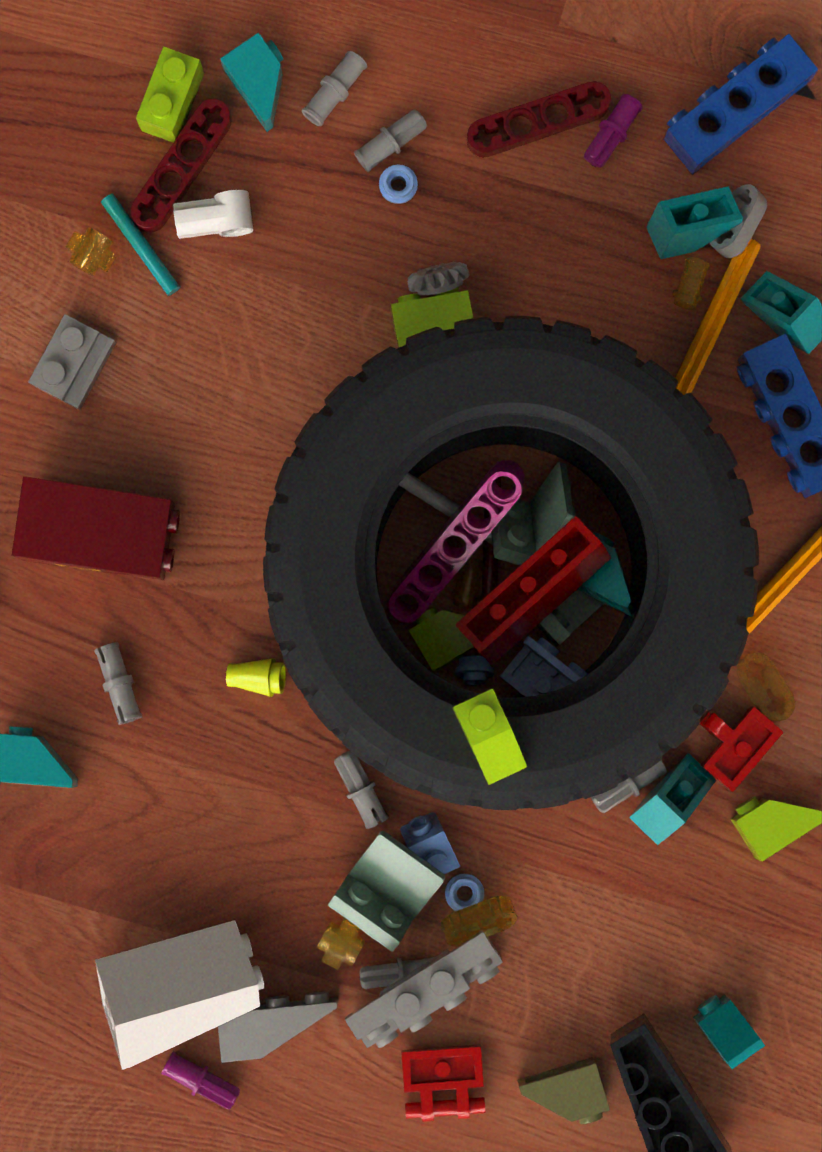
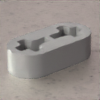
(744, 231)

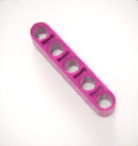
(461, 524)

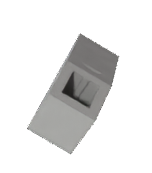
(271, 1025)

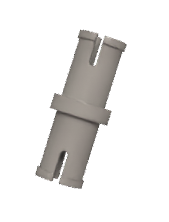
(334, 88)
(118, 683)

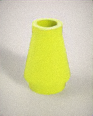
(259, 676)

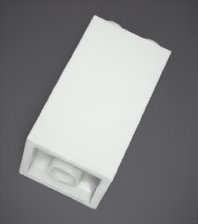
(177, 989)

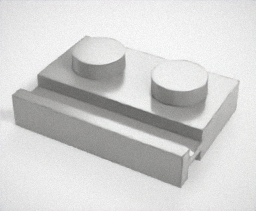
(72, 362)

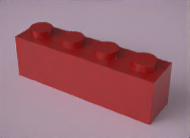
(533, 590)

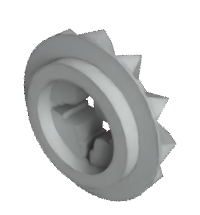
(438, 278)

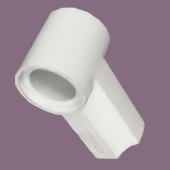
(223, 215)

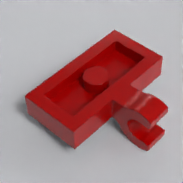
(739, 746)

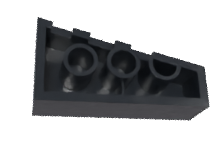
(660, 1094)

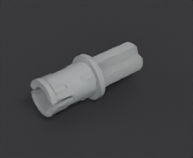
(390, 140)
(628, 787)
(360, 789)
(387, 974)

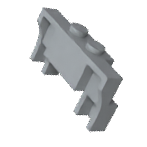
(424, 991)

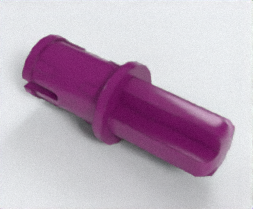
(613, 130)
(201, 1081)

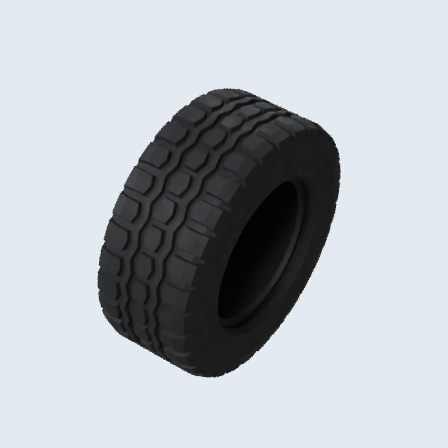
(547, 393)

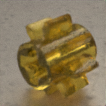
(90, 251)
(340, 944)

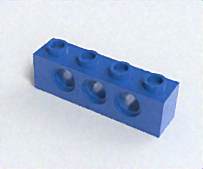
(792, 71)
(780, 359)

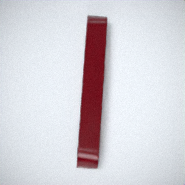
(536, 113)
(176, 162)

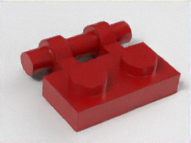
(443, 1070)

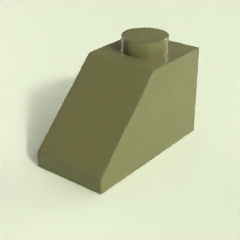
(569, 1091)

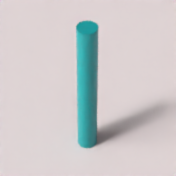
(140, 244)

